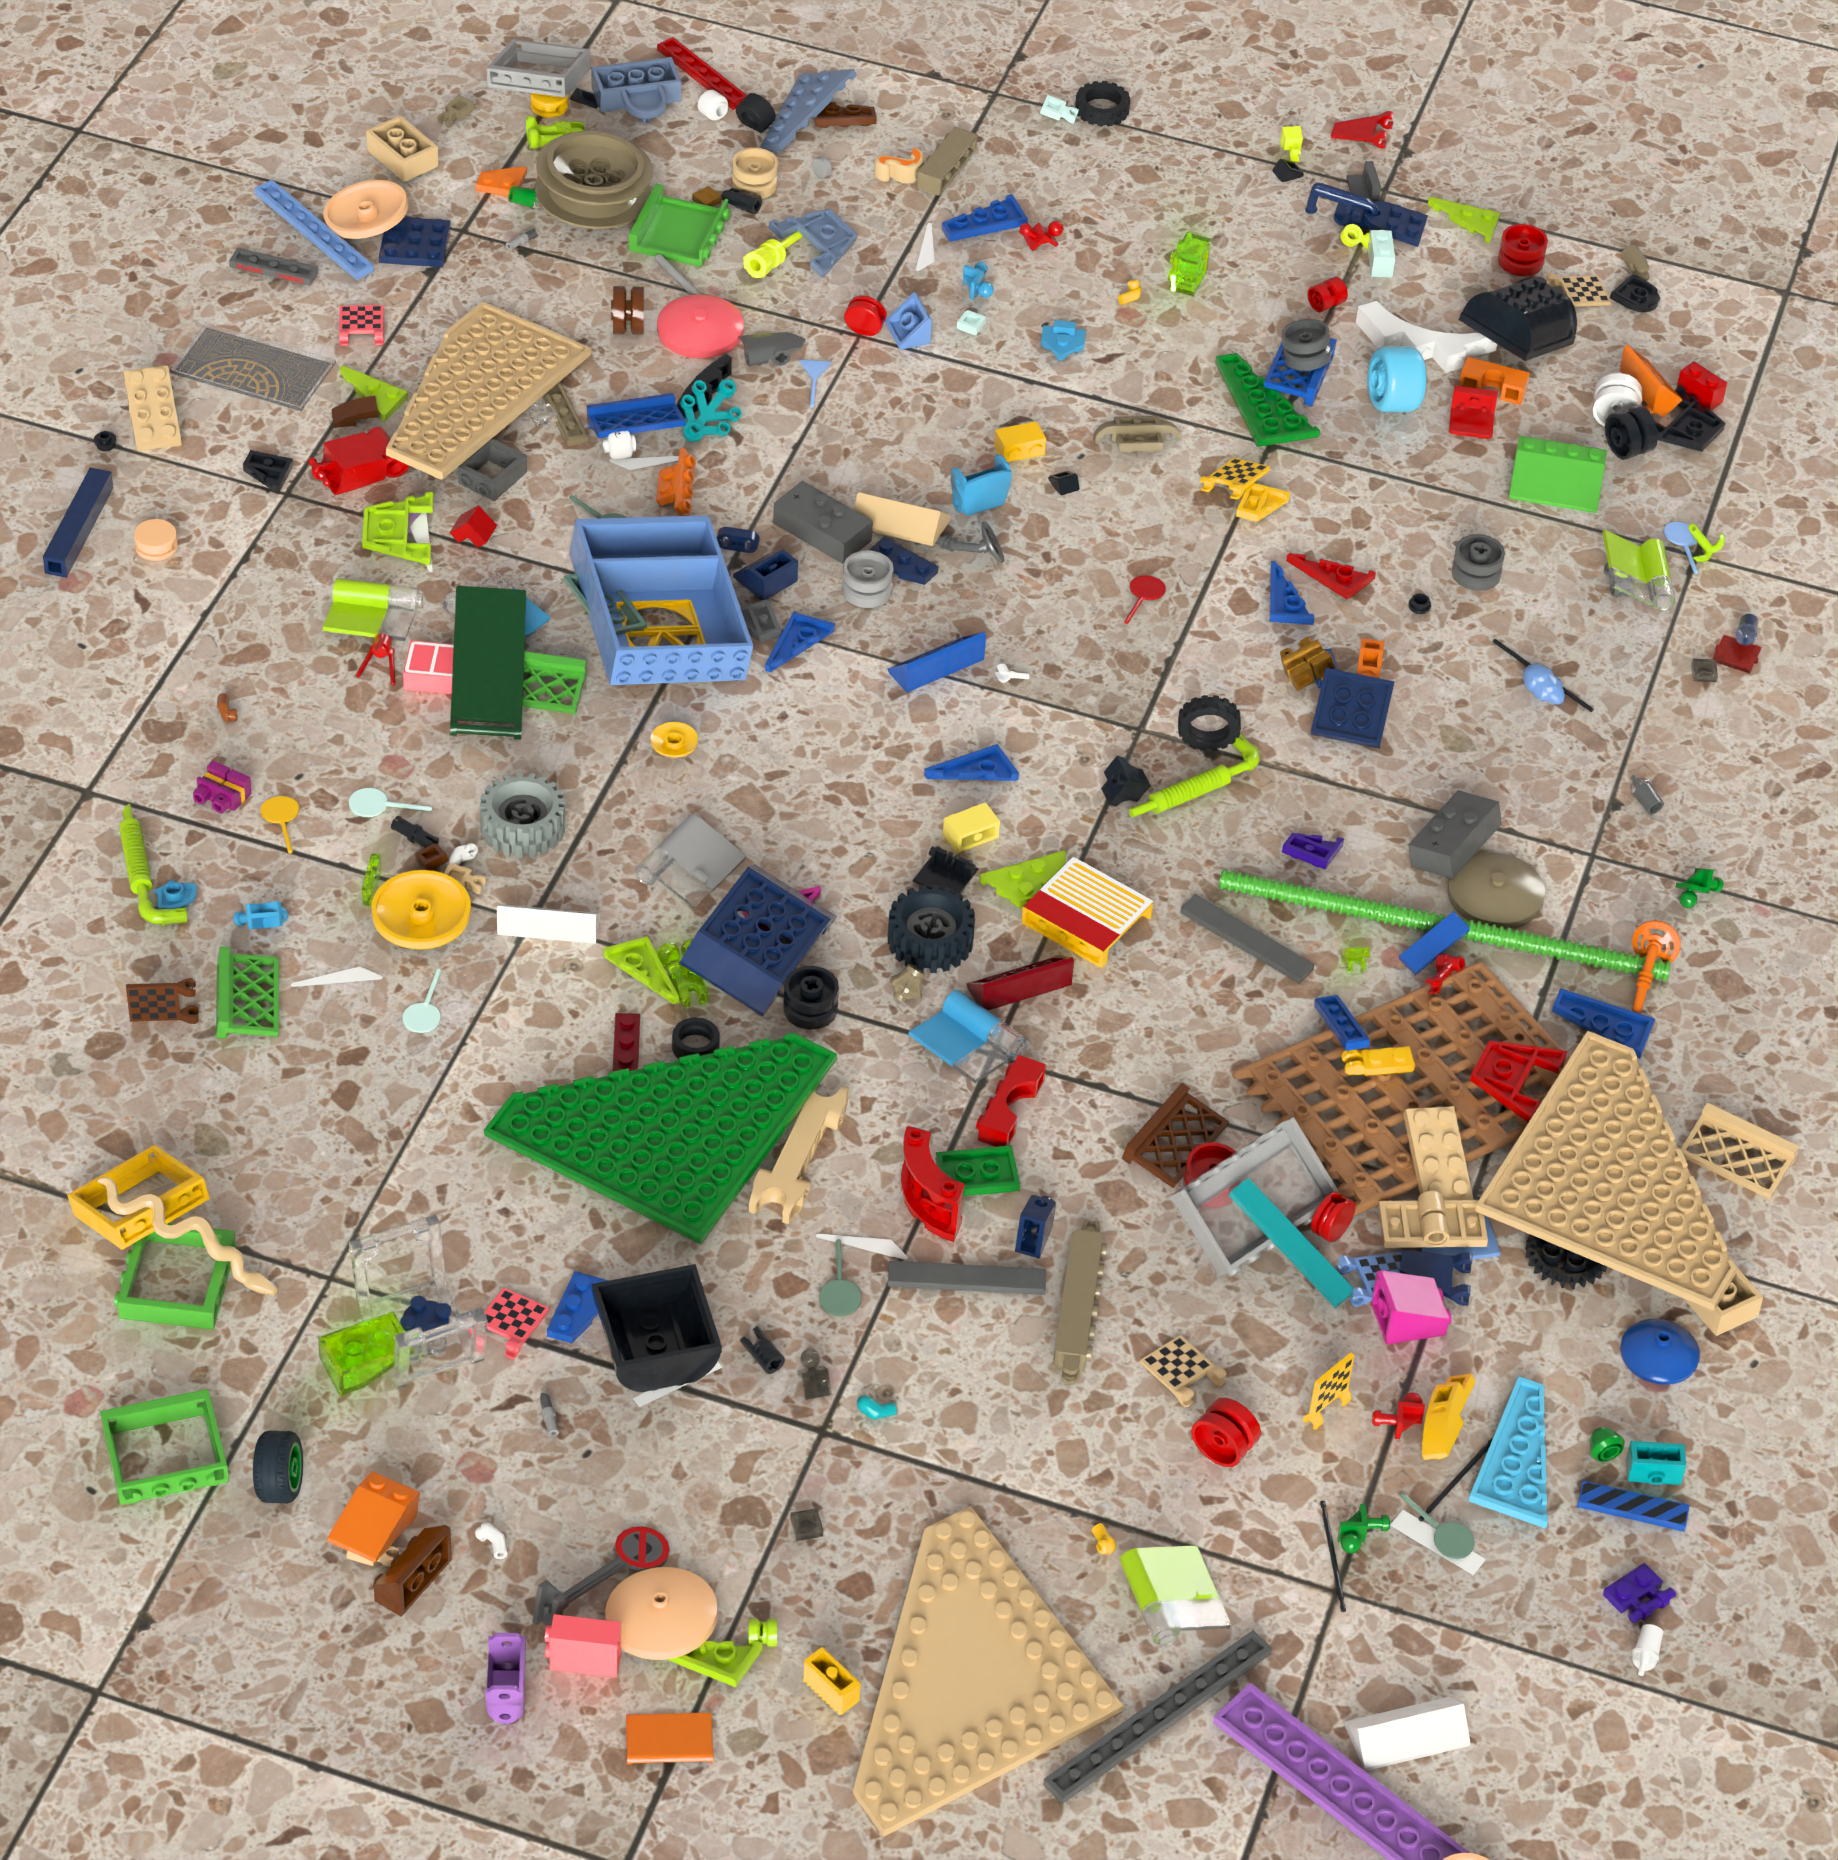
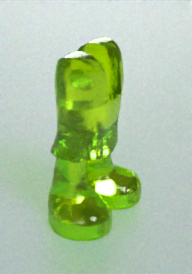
(684, 979)

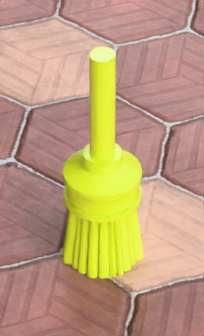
(768, 255)

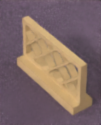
(1747, 1137)

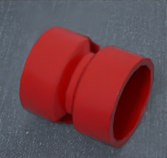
(1327, 294)

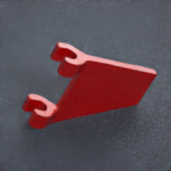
(1364, 129)

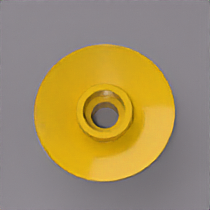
(674, 739)

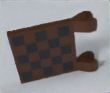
(161, 1001)

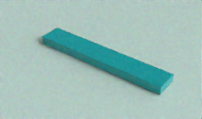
(1291, 1242)

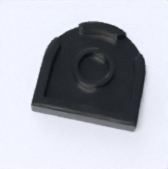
(1636, 294)

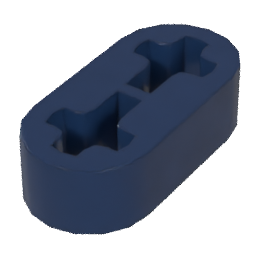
(738, 539)

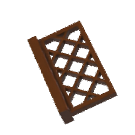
(1156, 1127)

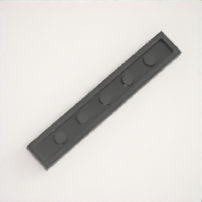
(1247, 938)
(967, 1277)

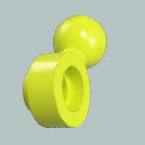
(1356, 234)

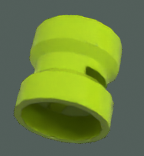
(762, 1631)

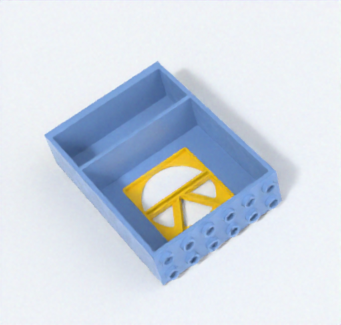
(666, 566)

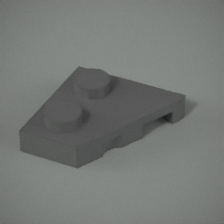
(761, 621)

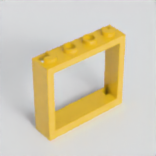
(177, 1201)

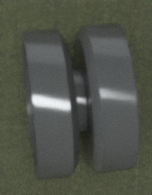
(1306, 344)
(1478, 562)

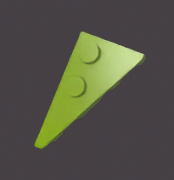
(1467, 216)
(387, 396)
(642, 963)
(721, 1660)

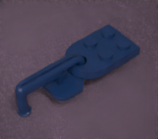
(1376, 215)

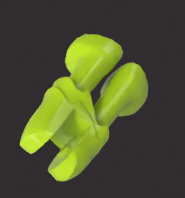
(540, 135)

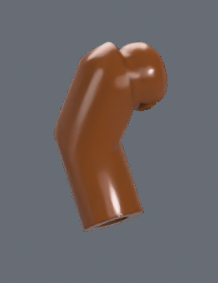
(223, 707)

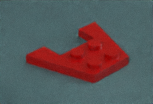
(1505, 1069)

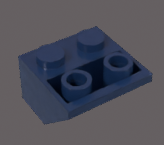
(769, 574)

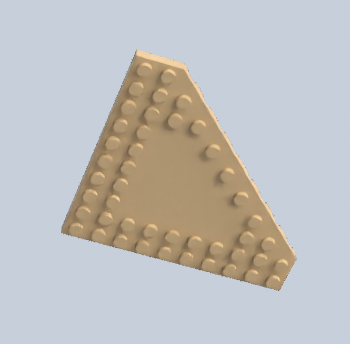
(1609, 1180)
(971, 1679)

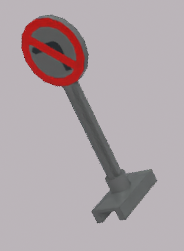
(635, 1548)

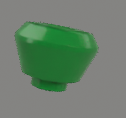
(1605, 1444)

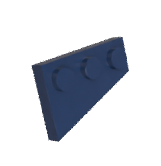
(906, 563)

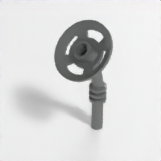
(988, 544)

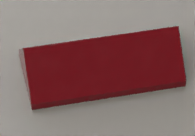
(1022, 982)

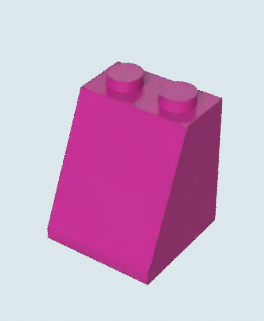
(1408, 1307)

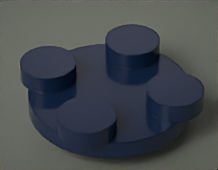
(425, 1314)

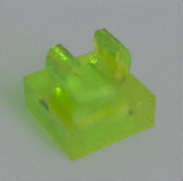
(1355, 955)

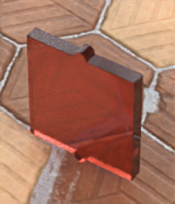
(1735, 655)

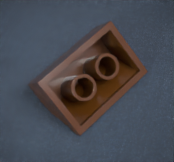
(414, 1569)

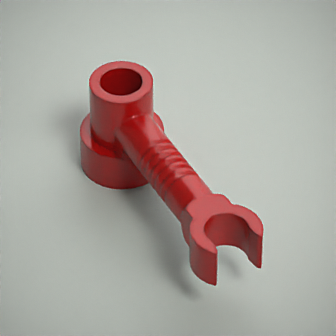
(1445, 965)

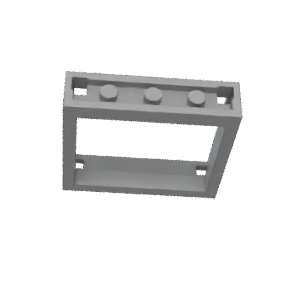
(503, 76)

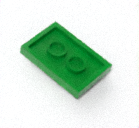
(981, 1169)

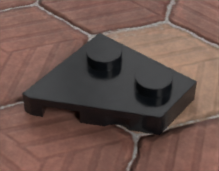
(268, 469)

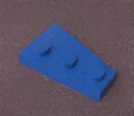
(575, 1309)

